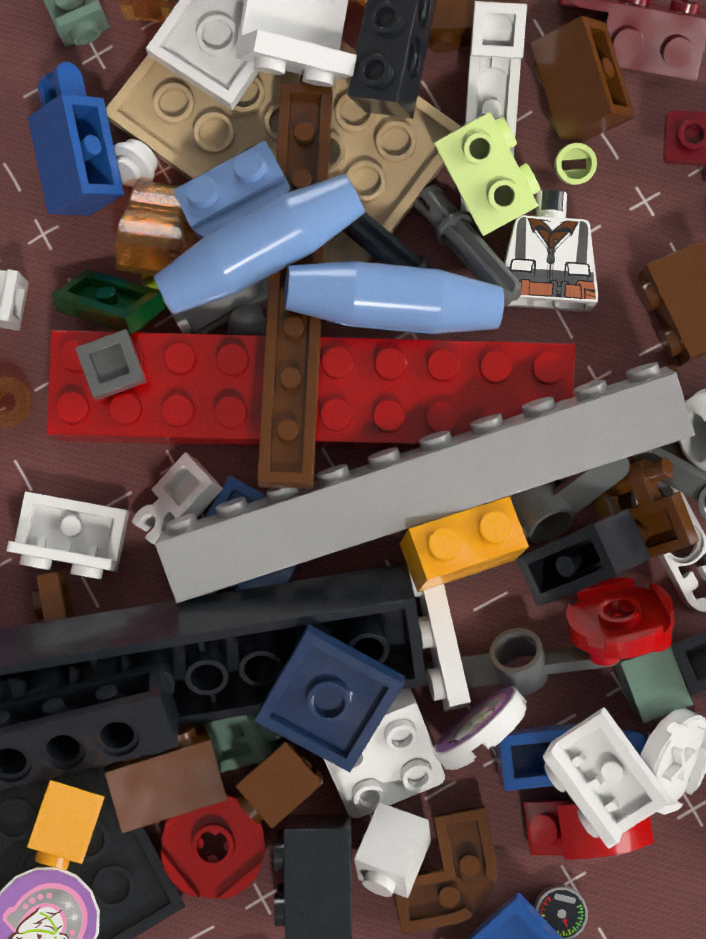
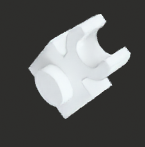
(181, 491)

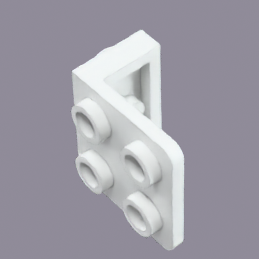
(296, 39)
(393, 764)

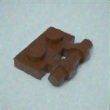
(660, 520)

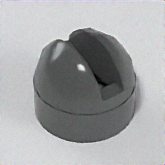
(247, 320)

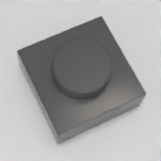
(111, 365)

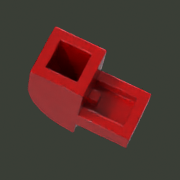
(557, 830)

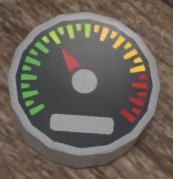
(562, 909)

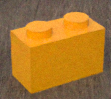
(463, 544)
(64, 825)

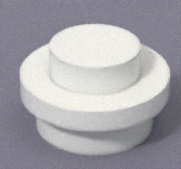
(135, 162)

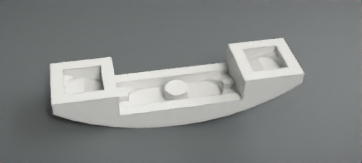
(495, 63)

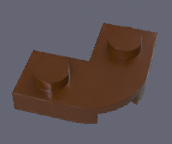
(465, 880)

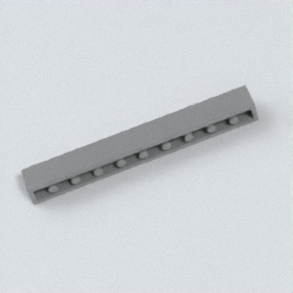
(425, 482)

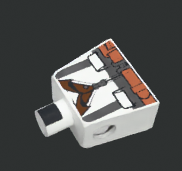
(552, 257)

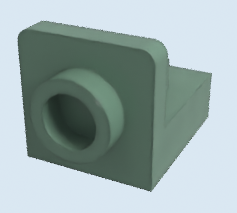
(77, 20)
(240, 741)

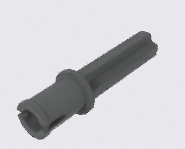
(456, 231)

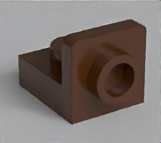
(52, 597)

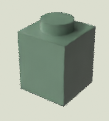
(653, 685)

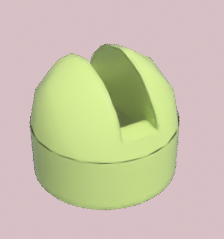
(575, 151)

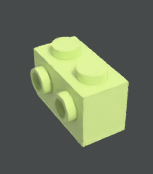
(487, 172)

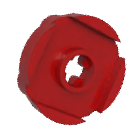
(642, 629)
(213, 875)

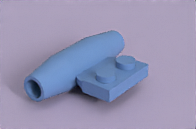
(250, 227)
(393, 297)

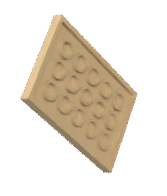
(192, 132)

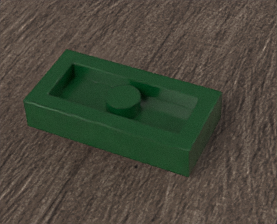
(109, 301)

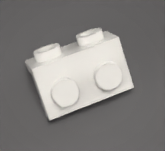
(70, 533)
(604, 777)

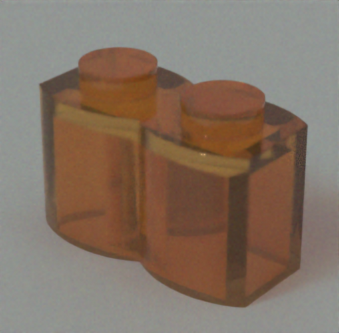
(152, 229)

